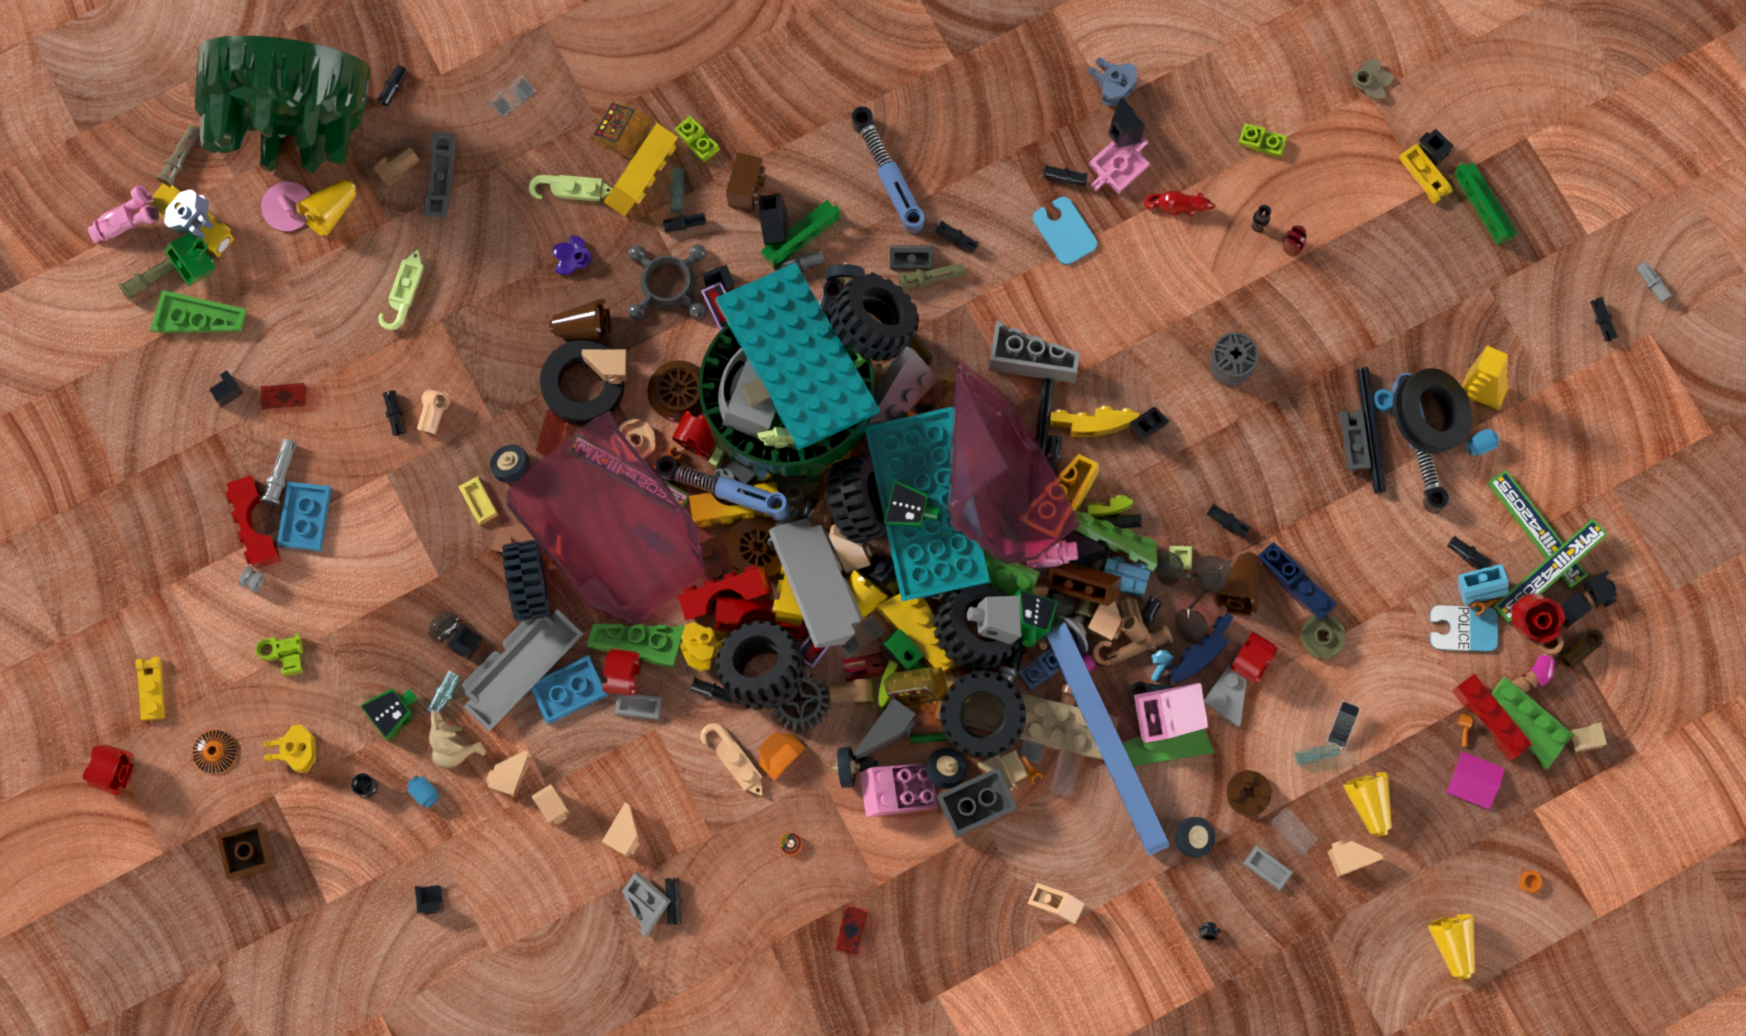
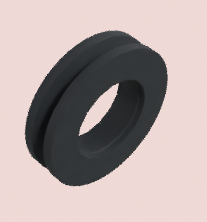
(550, 379)
(1454, 403)

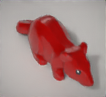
(1174, 202)

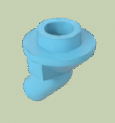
(1162, 659)

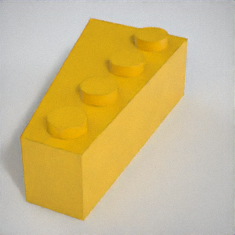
(641, 170)
(1488, 378)
(1078, 479)
(917, 623)

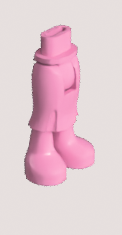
(123, 217)
(1055, 556)

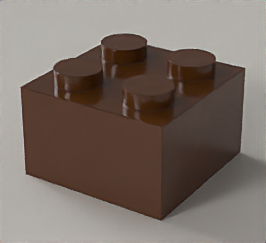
(745, 182)
(246, 852)

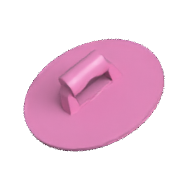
(280, 206)

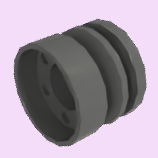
(1229, 370)

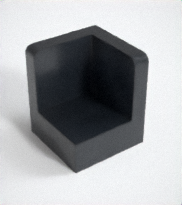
(718, 275)
(226, 390)
(464, 642)
(429, 900)

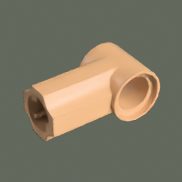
(432, 411)

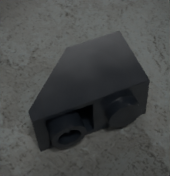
(1125, 126)
(773, 219)
(1087, 549)
(882, 574)

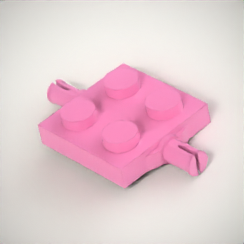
(1119, 165)

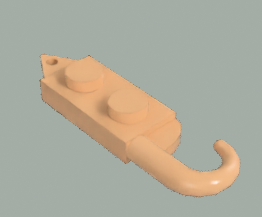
(735, 759)

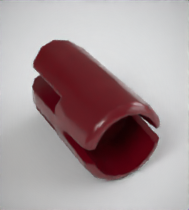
(1294, 241)
(872, 670)

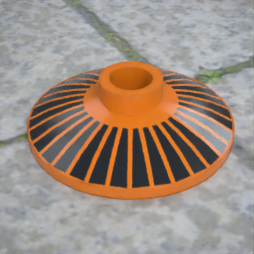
(225, 752)

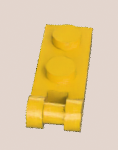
(1425, 173)
(150, 689)

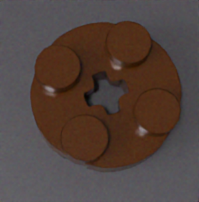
(1235, 793)

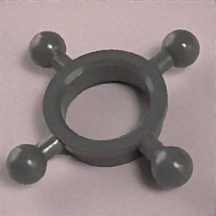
(697, 310)

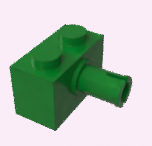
(190, 258)

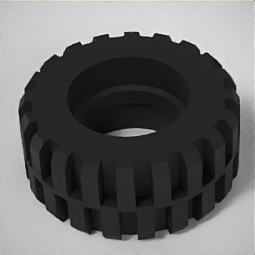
(863, 332)
(855, 499)
(959, 641)
(749, 643)
(985, 745)

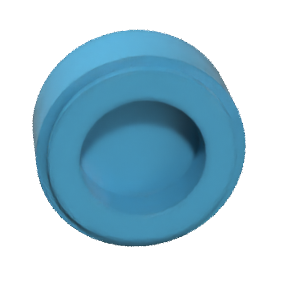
(1383, 400)

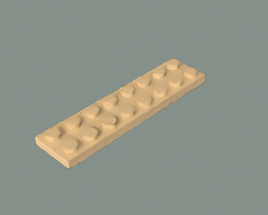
(1045, 721)

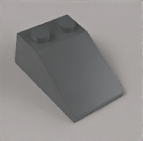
(888, 729)
(976, 802)

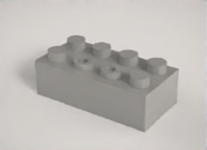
(737, 411)

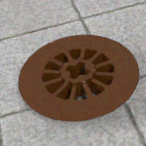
(657, 401)
(747, 527)

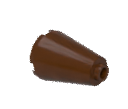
(583, 322)
(1242, 588)

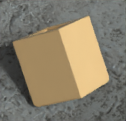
(1588, 738)

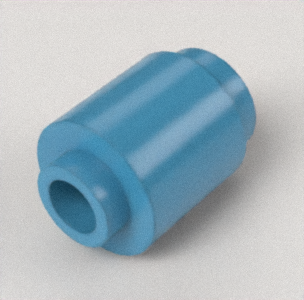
(1481, 442)
(422, 791)

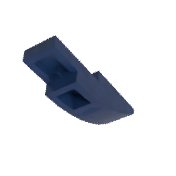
(1295, 581)
(1199, 658)

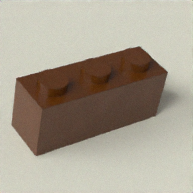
(1085, 583)

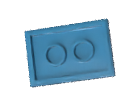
(304, 516)
(568, 689)

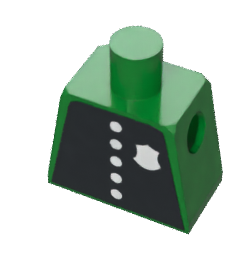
(909, 507)
(1035, 616)
(897, 645)
(390, 712)

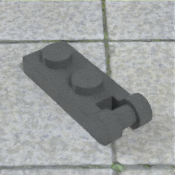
(1355, 441)

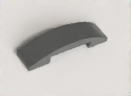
(440, 175)

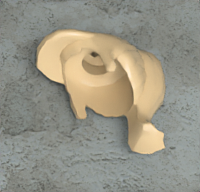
(447, 746)

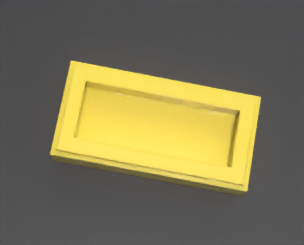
(478, 500)

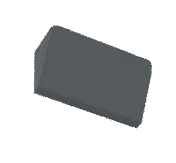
(911, 256)

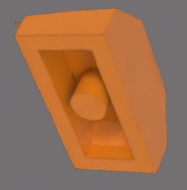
(779, 753)

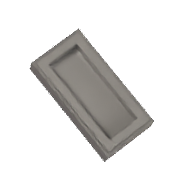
(639, 706)
(1267, 868)

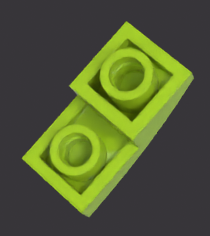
(696, 139)
(1260, 140)
(1118, 504)
(884, 699)

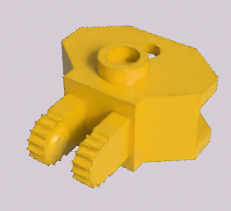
(700, 645)
(292, 747)

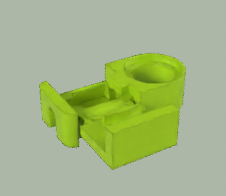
(287, 649)

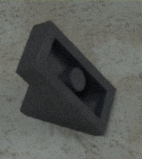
(1148, 424)

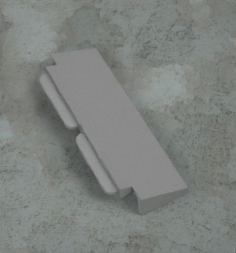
(817, 582)
(510, 675)

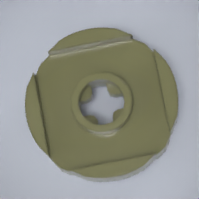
(1322, 649)

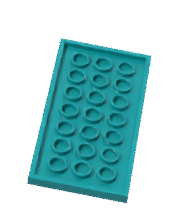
(797, 355)
(931, 556)

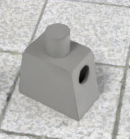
(998, 618)

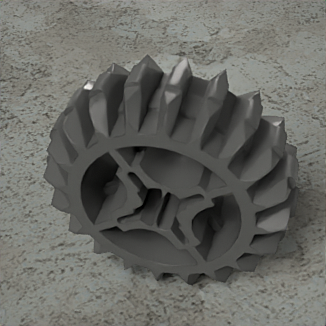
(802, 720)

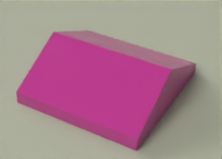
(1475, 780)

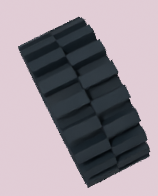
(526, 580)

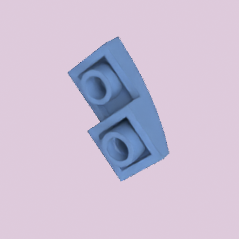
(1039, 670)

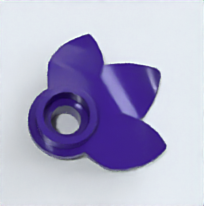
(568, 254)

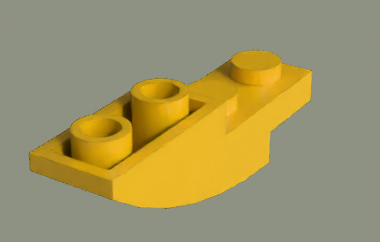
(1102, 423)

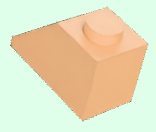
(608, 364)
(851, 554)
(1105, 623)
(509, 774)
(551, 805)
(623, 833)
(1351, 856)
(1056, 903)

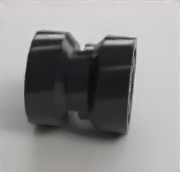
(360, 784)

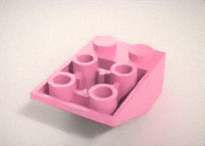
(1170, 712)
(897, 789)

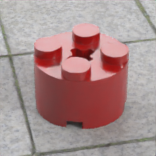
(695, 435)
(1537, 617)
(1253, 657)
(621, 672)
(109, 769)

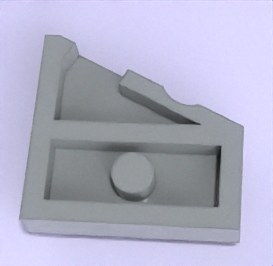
(1228, 696)
(645, 902)

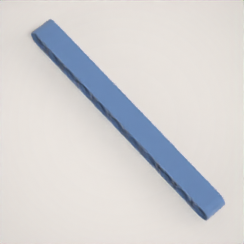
(1107, 739)

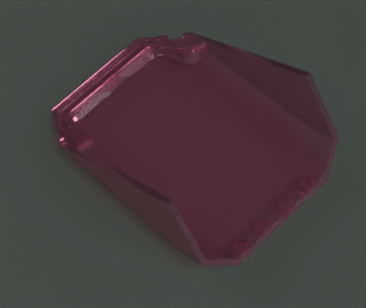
(1000, 476)
(609, 521)

